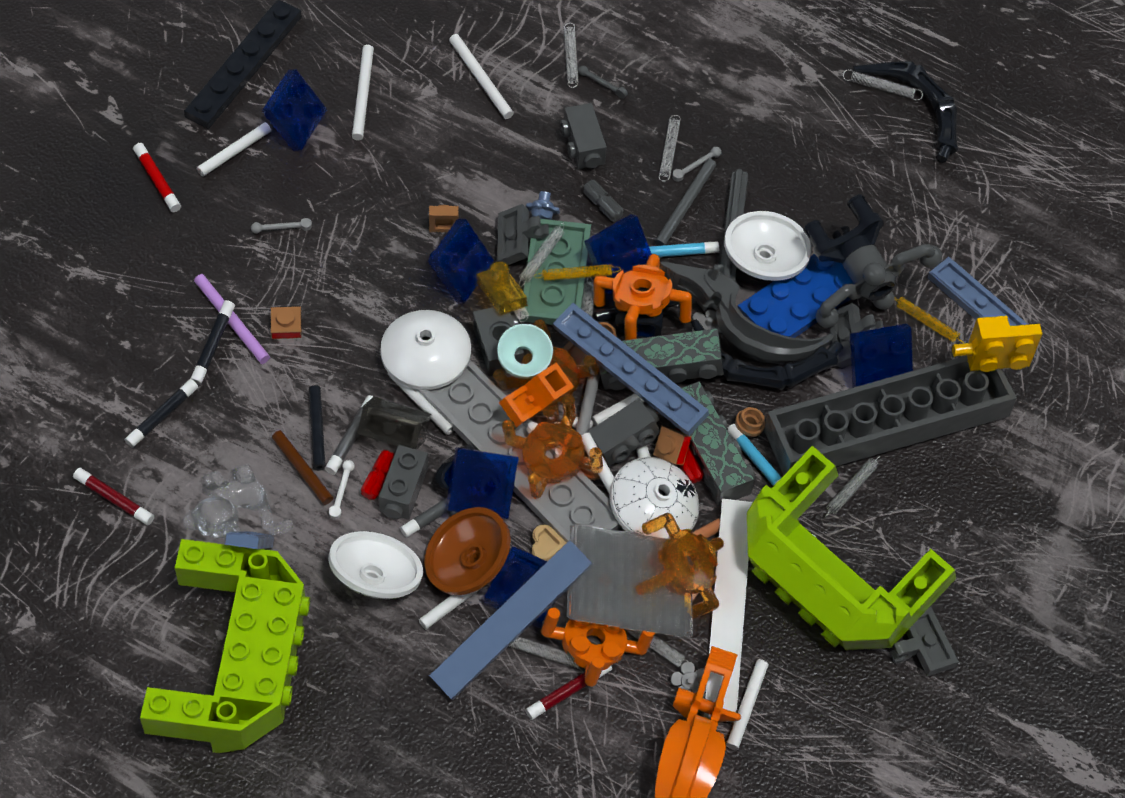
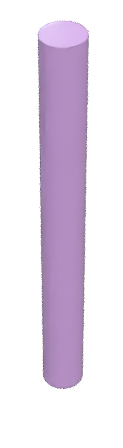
(234, 321)

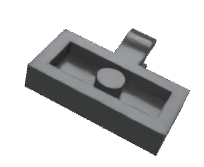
(514, 233)
(848, 323)
(928, 643)

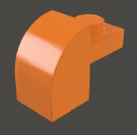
(536, 394)

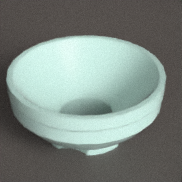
(525, 337)

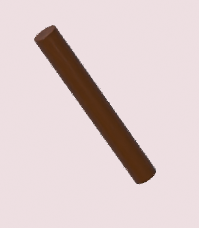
(302, 467)

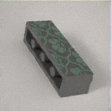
(676, 356)
(717, 453)

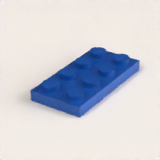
(792, 303)

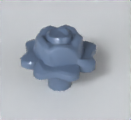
(543, 206)

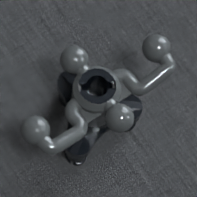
(863, 261)

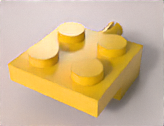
(999, 345)

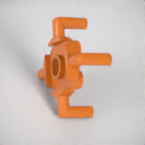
(635, 302)
(589, 655)

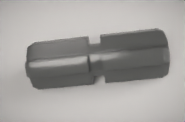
(608, 205)

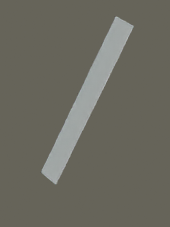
(731, 593)

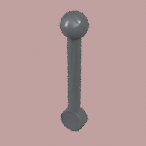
(621, 91)

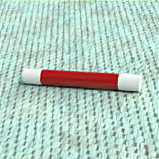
(157, 177)

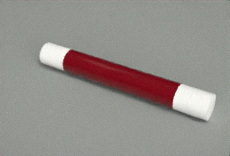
(113, 496)
(559, 695)

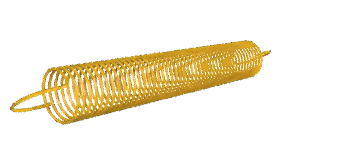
(549, 277)
(931, 320)

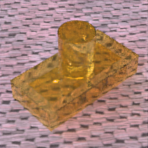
(501, 288)

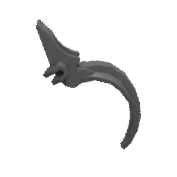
(749, 340)

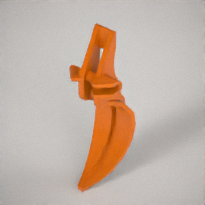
(694, 747)

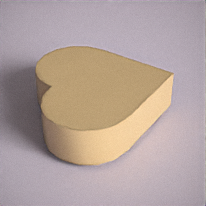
(546, 542)

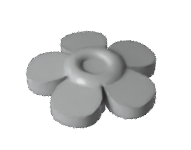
(707, 320)
(690, 679)

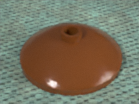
(467, 551)

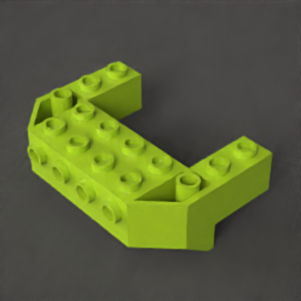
(819, 580)
(256, 653)

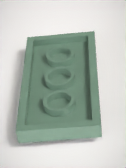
(551, 298)

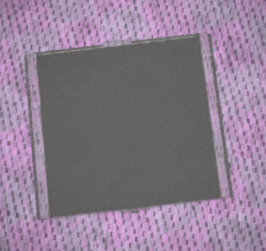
(608, 588)

